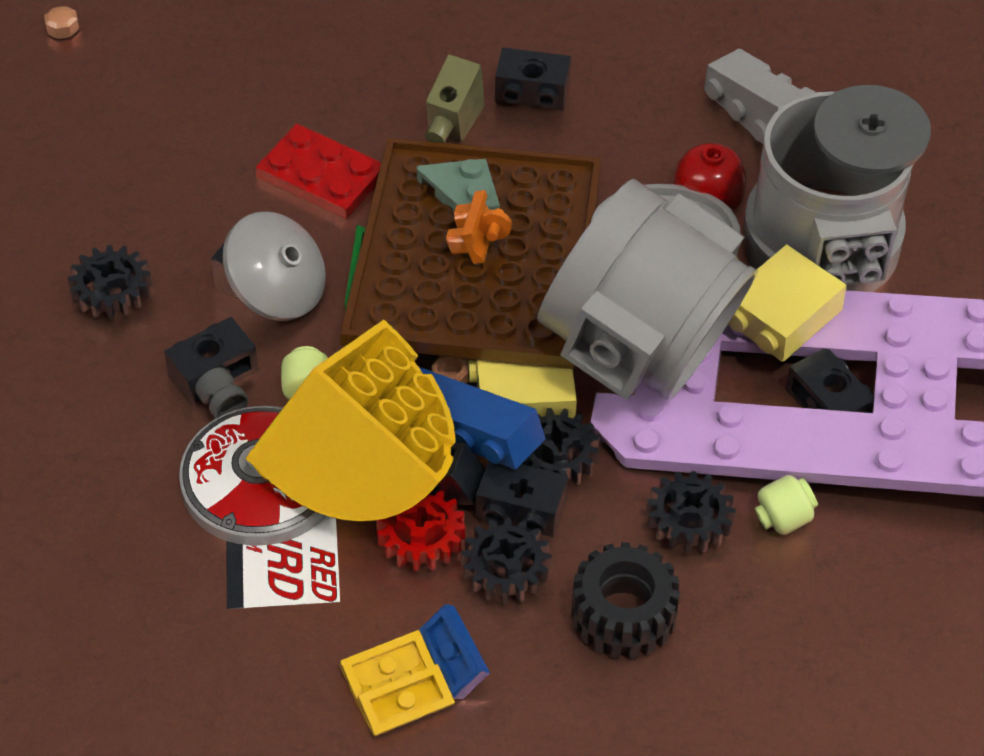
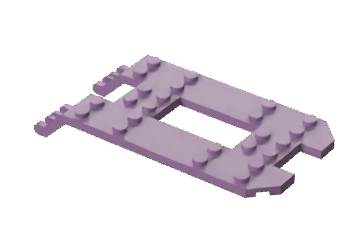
(900, 446)

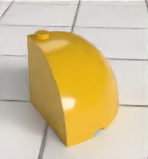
(360, 433)

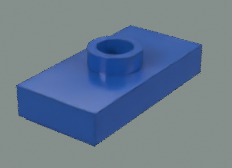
(454, 651)

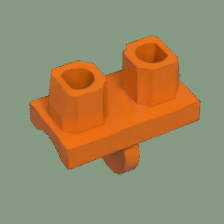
(477, 228)

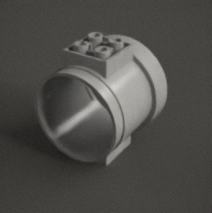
(847, 236)
(646, 291)

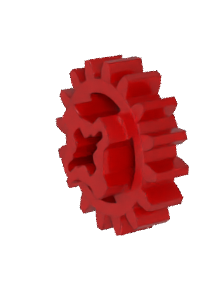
(423, 532)

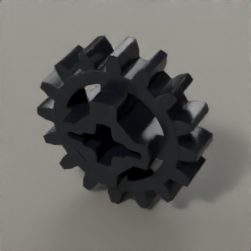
(110, 281)
(567, 447)
(690, 511)
(506, 559)

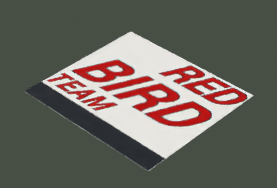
(285, 572)

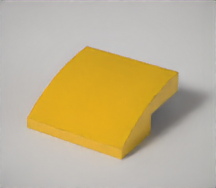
(396, 683)

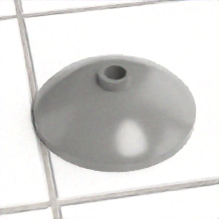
(262, 272)

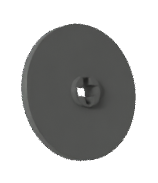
(899, 136)

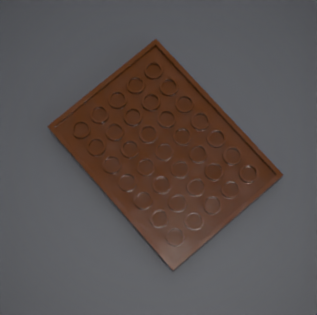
(445, 300)

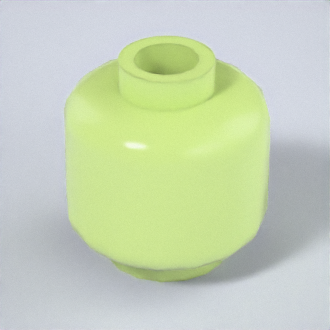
(297, 366)
(786, 504)

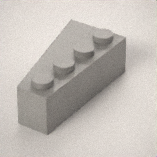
(749, 90)

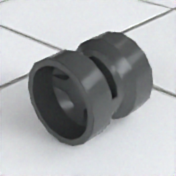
(219, 391)

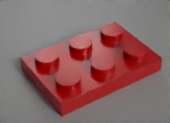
(320, 171)

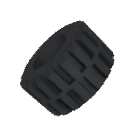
(628, 572)

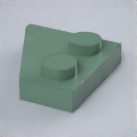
(458, 181)

